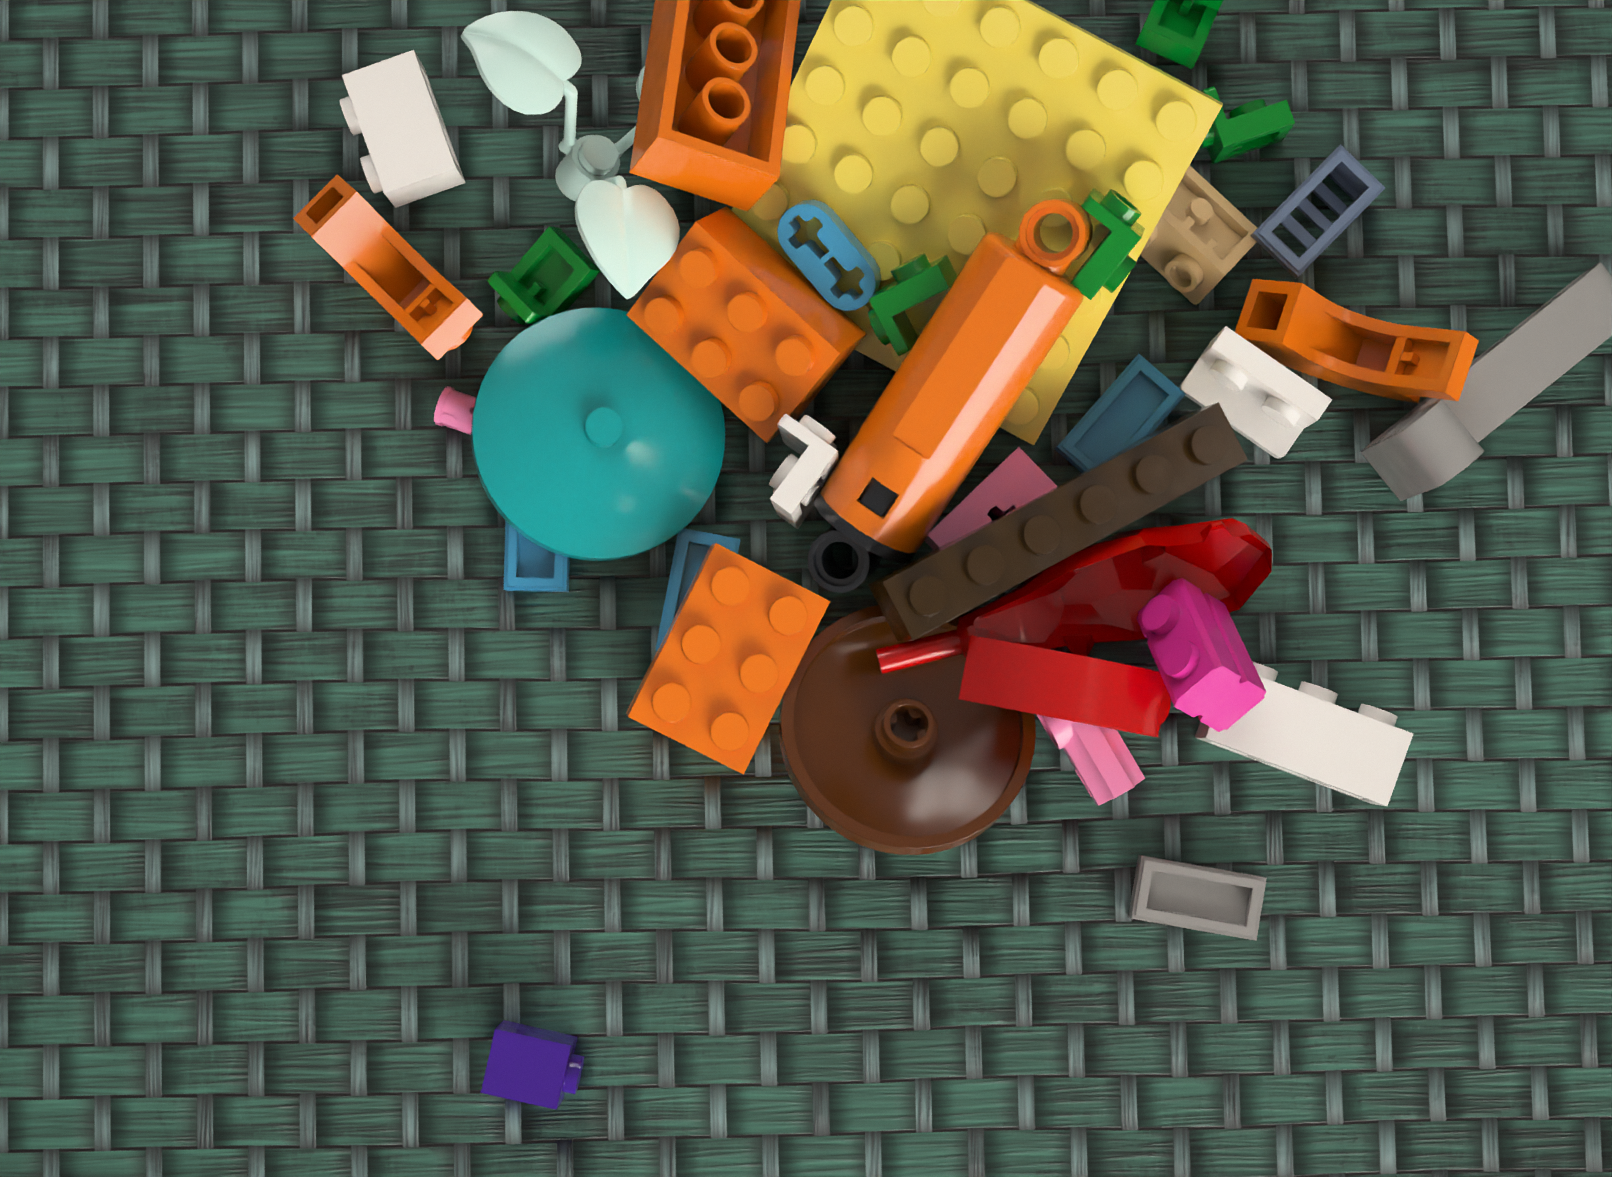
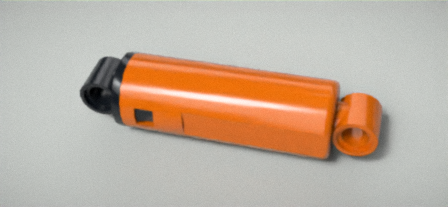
(949, 396)

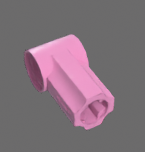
(1097, 756)

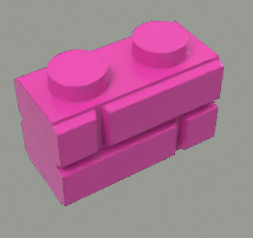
(1200, 655)

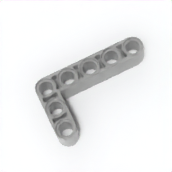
(1443, 435)

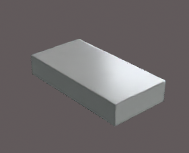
(1197, 897)

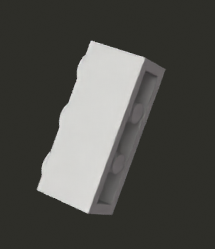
(1318, 739)

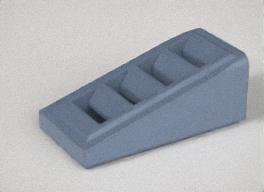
(1351, 178)

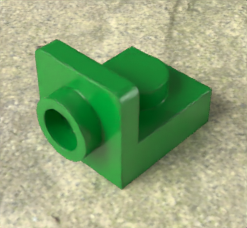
(1248, 129)

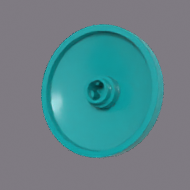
(595, 437)

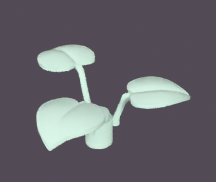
(528, 69)

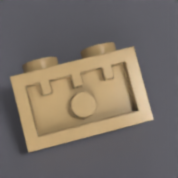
(1198, 238)

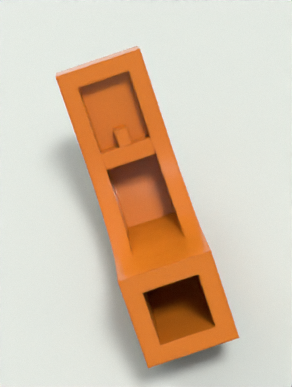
(388, 268)
(1354, 349)

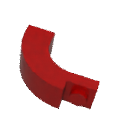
(1064, 686)

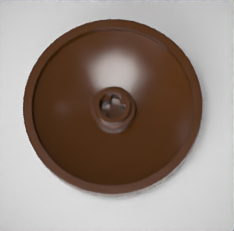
(897, 751)

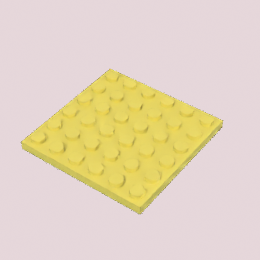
(956, 123)

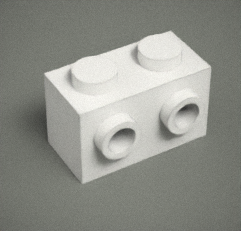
(401, 129)

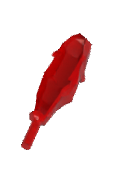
(1102, 589)

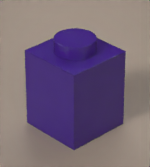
(532, 1065)

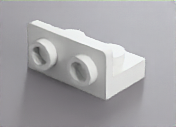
(1254, 392)
(802, 478)

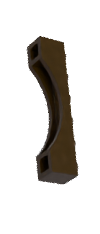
(1057, 523)

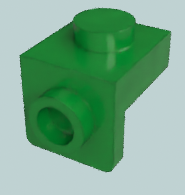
(1178, 29)
(1110, 260)
(544, 279)
(913, 283)

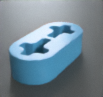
(818, 266)

